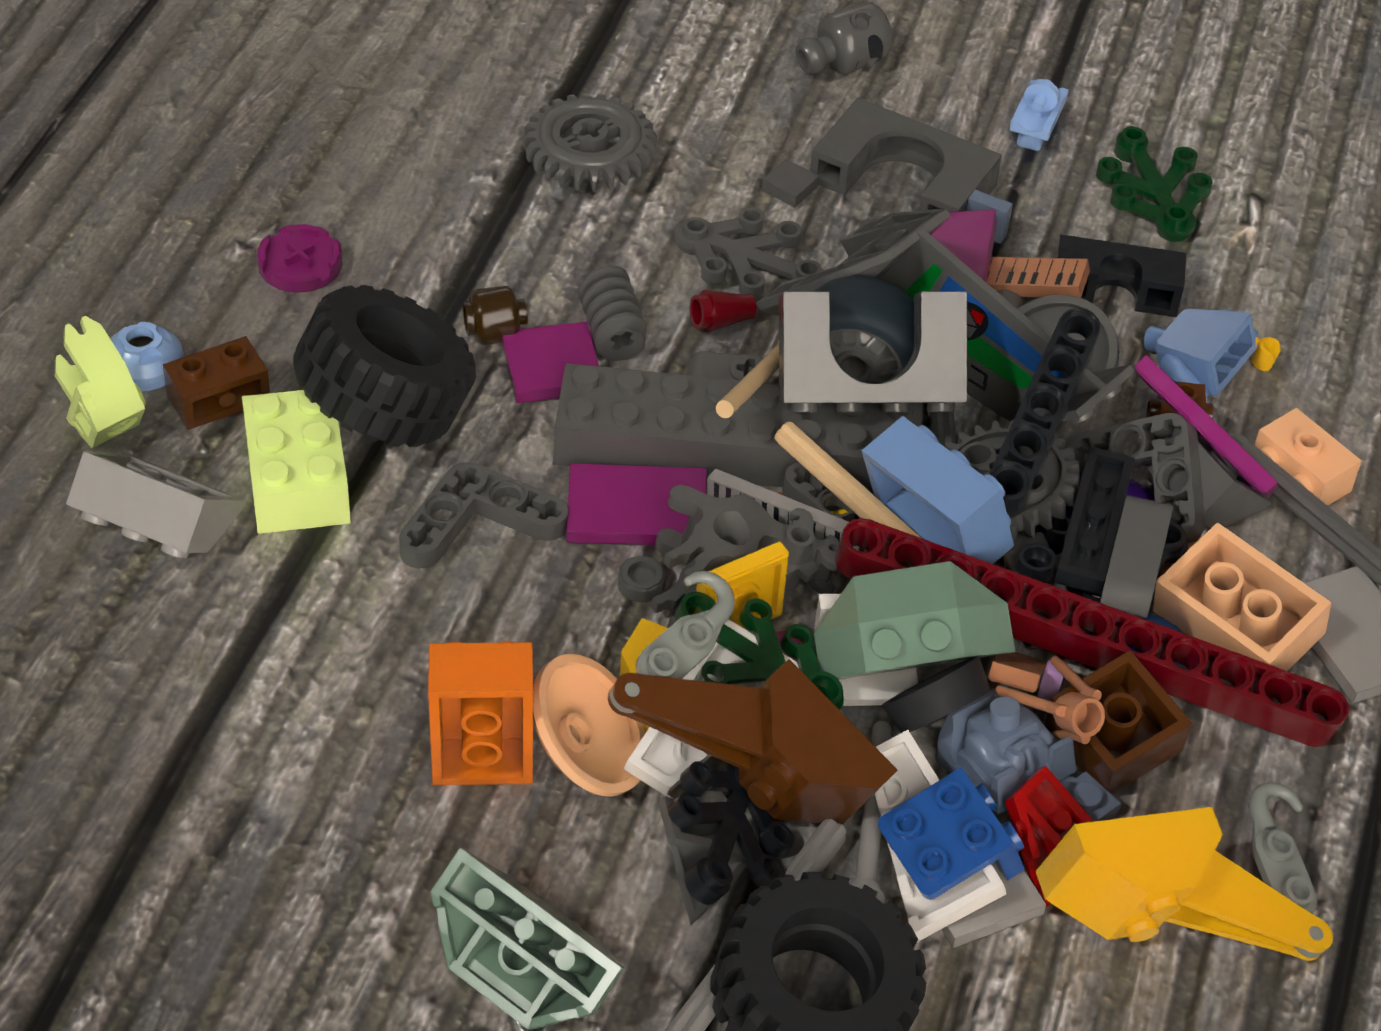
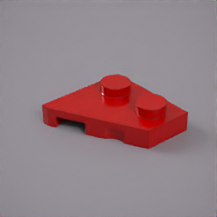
(1042, 816)

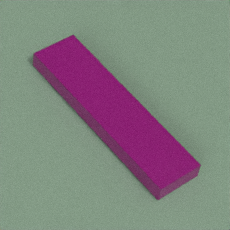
(1206, 427)

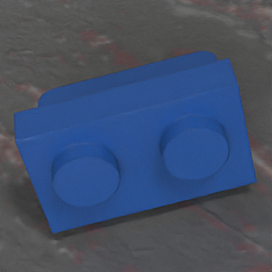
(950, 835)

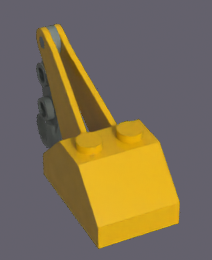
(1164, 867)

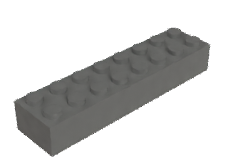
(674, 422)

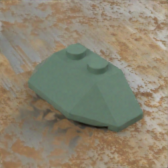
(911, 622)
(519, 946)

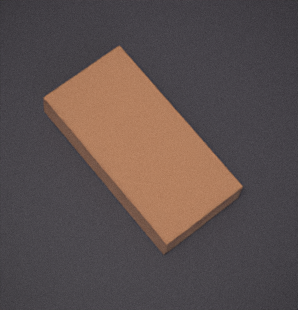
(1018, 671)

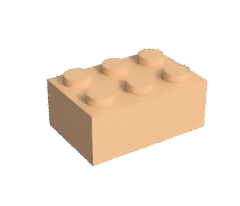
(1241, 601)

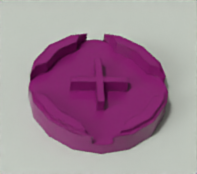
(299, 258)

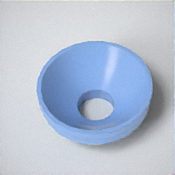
(147, 362)

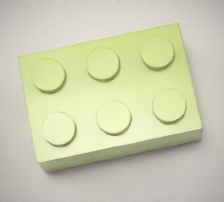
(294, 463)

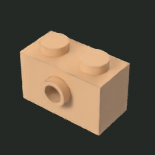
(1310, 455)

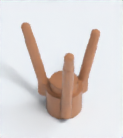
(1074, 712)

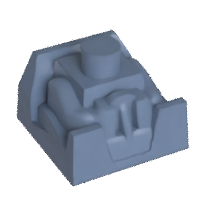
(1001, 745)

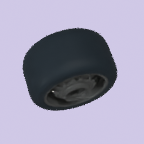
(870, 327)

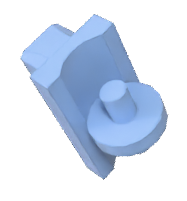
(1038, 113)

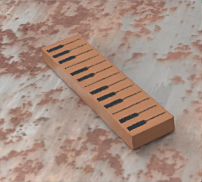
(1039, 276)

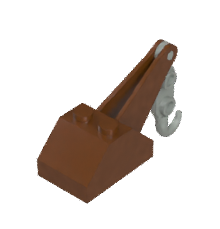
(786, 738)

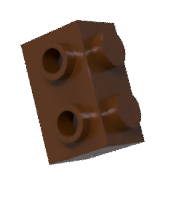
(214, 380)

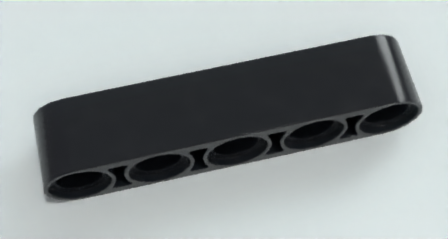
(1050, 394)

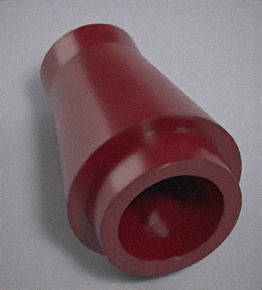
(718, 309)

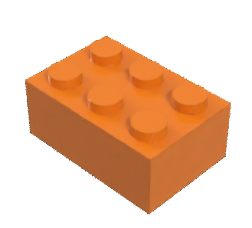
(481, 713)

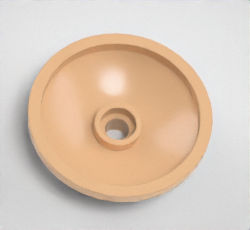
(580, 728)

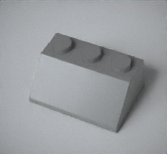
(151, 502)

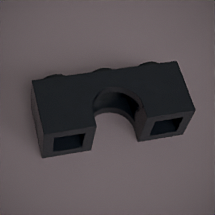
(1148, 273)

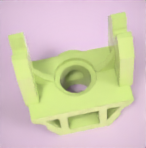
(98, 385)

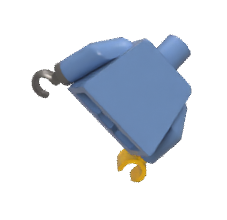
(1210, 348)

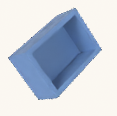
(938, 492)

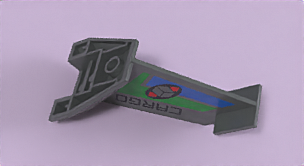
(1001, 340)

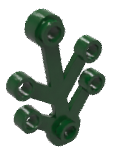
(1172, 220)
(765, 657)

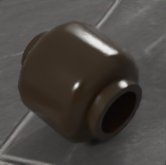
(493, 313)

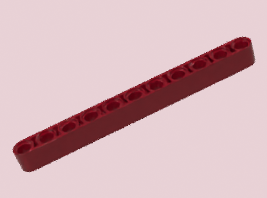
(1113, 632)

